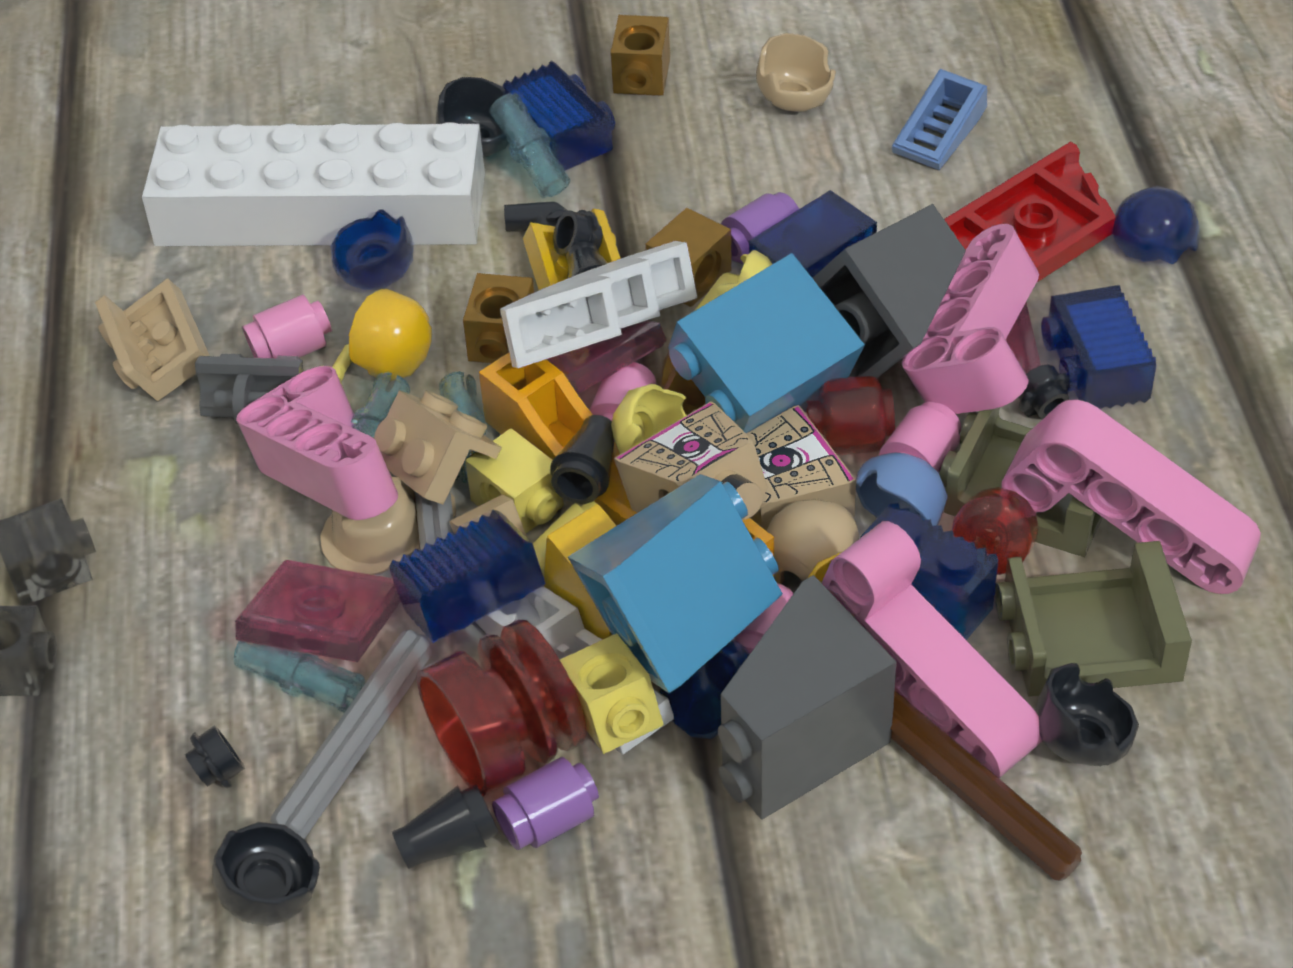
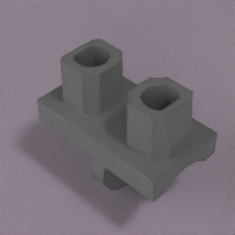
(235, 381)

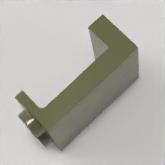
(981, 464)
(1106, 621)

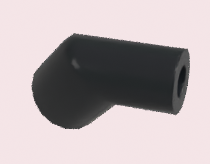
(520, 215)

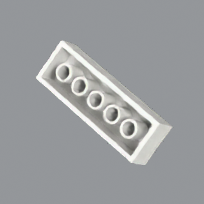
(311, 181)

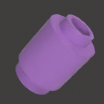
(755, 219)
(546, 803)

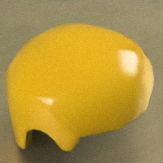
(390, 334)

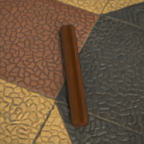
(984, 791)

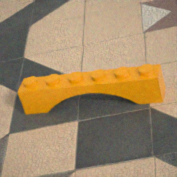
(548, 413)

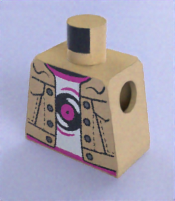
(697, 444)
(798, 466)

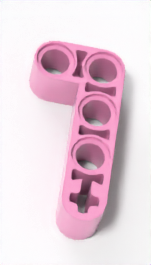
(965, 349)
(309, 444)
(1137, 491)
(934, 661)

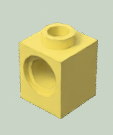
(518, 473)
(613, 693)

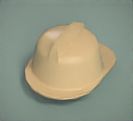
(374, 542)

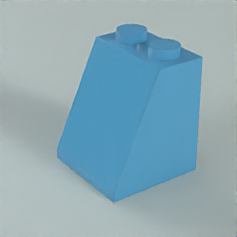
(765, 345)
(680, 578)

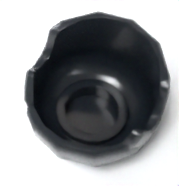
(469, 102)
(1084, 719)
(264, 873)

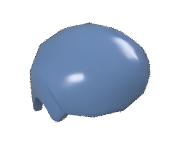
(904, 481)

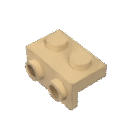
(153, 339)
(429, 442)

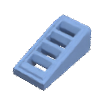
(944, 89)

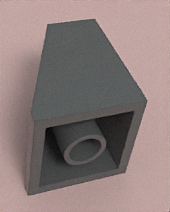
(893, 286)
(804, 703)

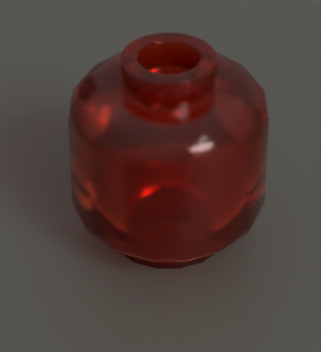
(853, 414)
(1005, 514)

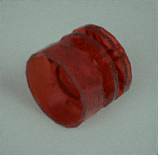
(503, 706)

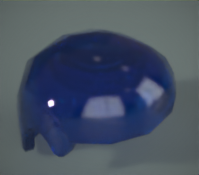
(1156, 225)
(373, 251)
(698, 700)

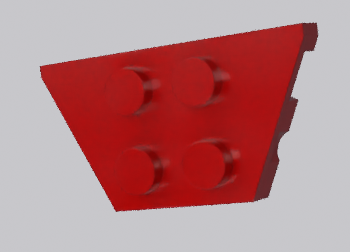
(1048, 205)

